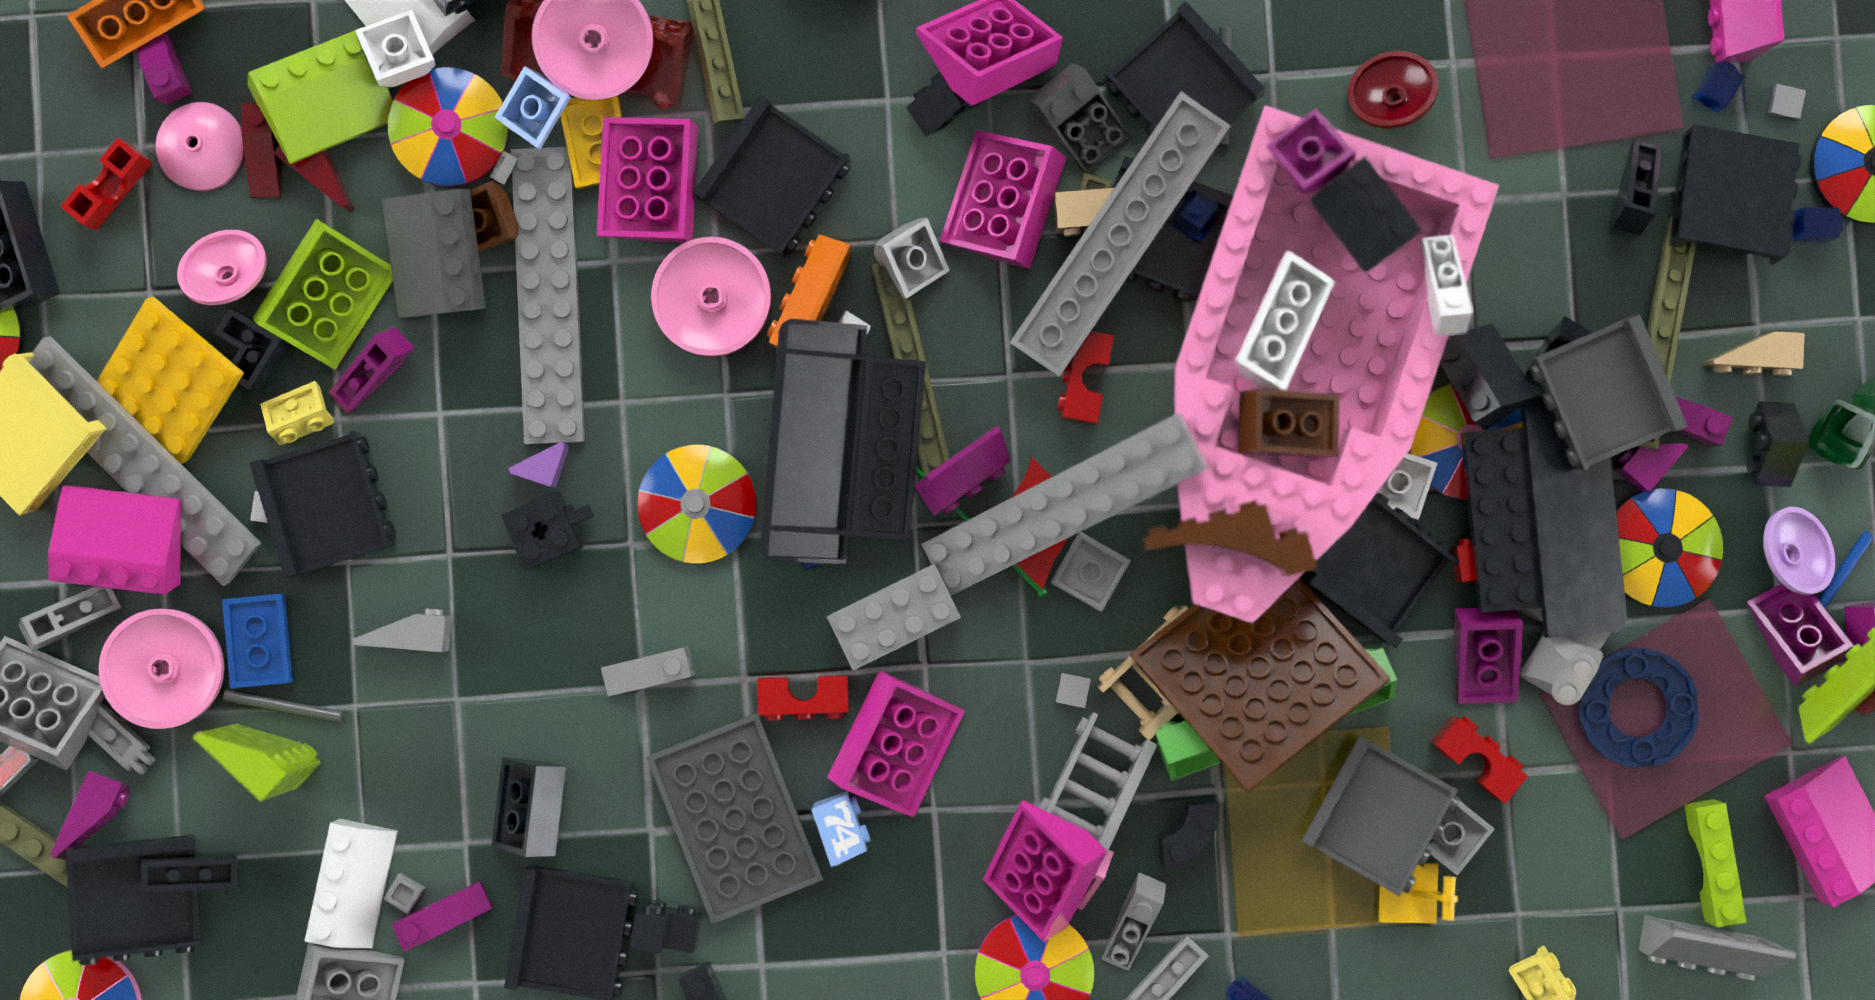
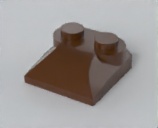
(493, 216)

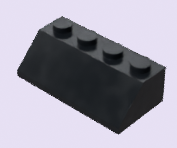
(24, 260)

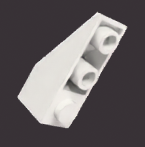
(1446, 286)

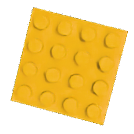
(169, 379)

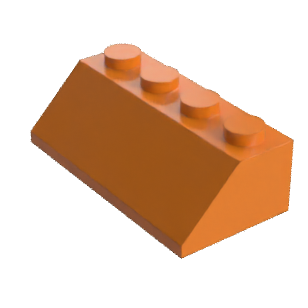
(122, 26)
(813, 283)

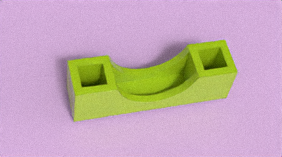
(1721, 888)

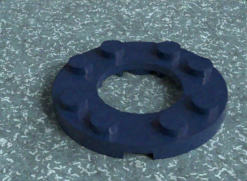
(1680, 716)

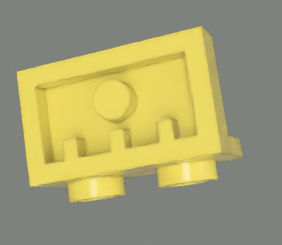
(296, 414)
(1541, 977)

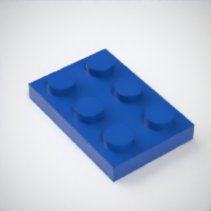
(257, 640)

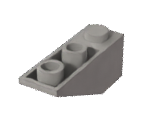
(1134, 921)

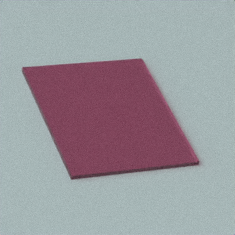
(1571, 72)
(1732, 732)

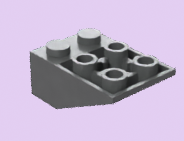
(1079, 117)

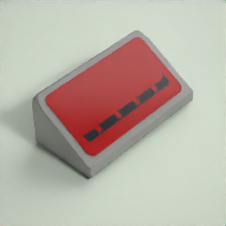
(13, 766)

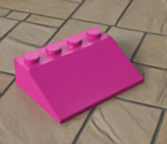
(1744, 28)
(989, 47)
(648, 179)
(1003, 198)
(116, 540)
(895, 744)
(1829, 830)
(1044, 868)

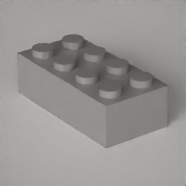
(893, 617)

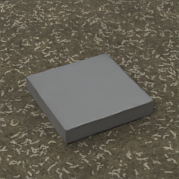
(1090, 571)

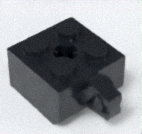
(561, 538)

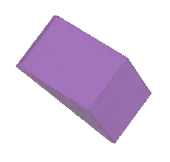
(544, 466)

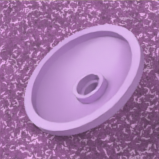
(1799, 550)

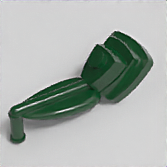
(1847, 430)

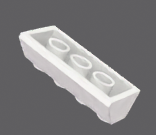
(1284, 323)
(351, 885)

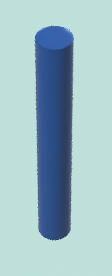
(1845, 568)

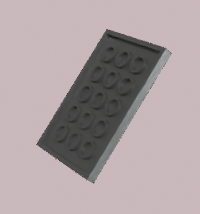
(735, 818)

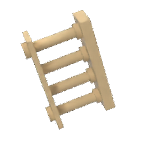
(1149, 719)

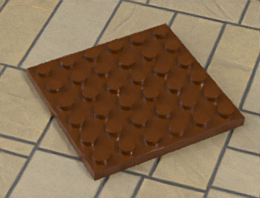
(1262, 685)

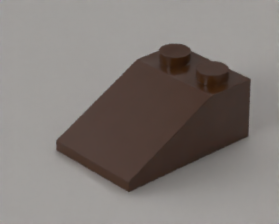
(1288, 423)

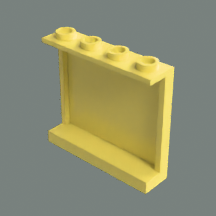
(38, 435)

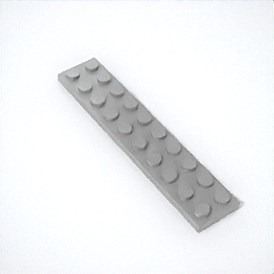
(1120, 234)
(548, 297)
(148, 468)
(1066, 504)

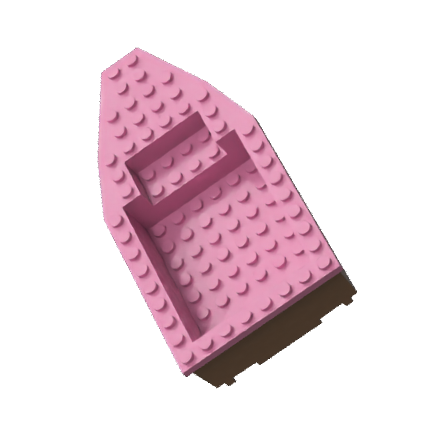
(1367, 346)

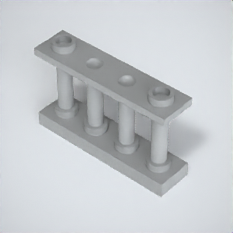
(1125, 781)

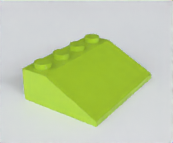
(320, 97)
(325, 294)
(1841, 691)
(260, 760)

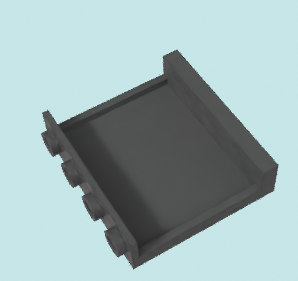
(1607, 392)
(1381, 816)

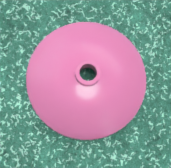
(215, 156)
(222, 267)

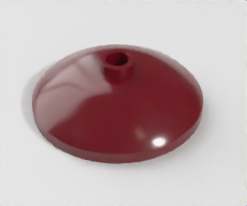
(1391, 78)

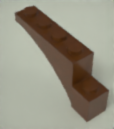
(1243, 531)

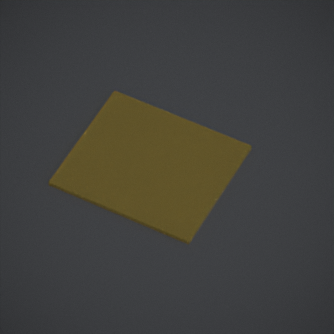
(1275, 874)

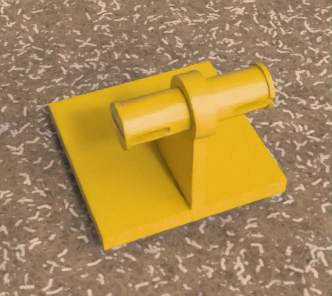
(1421, 902)

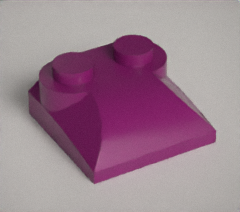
(1311, 152)

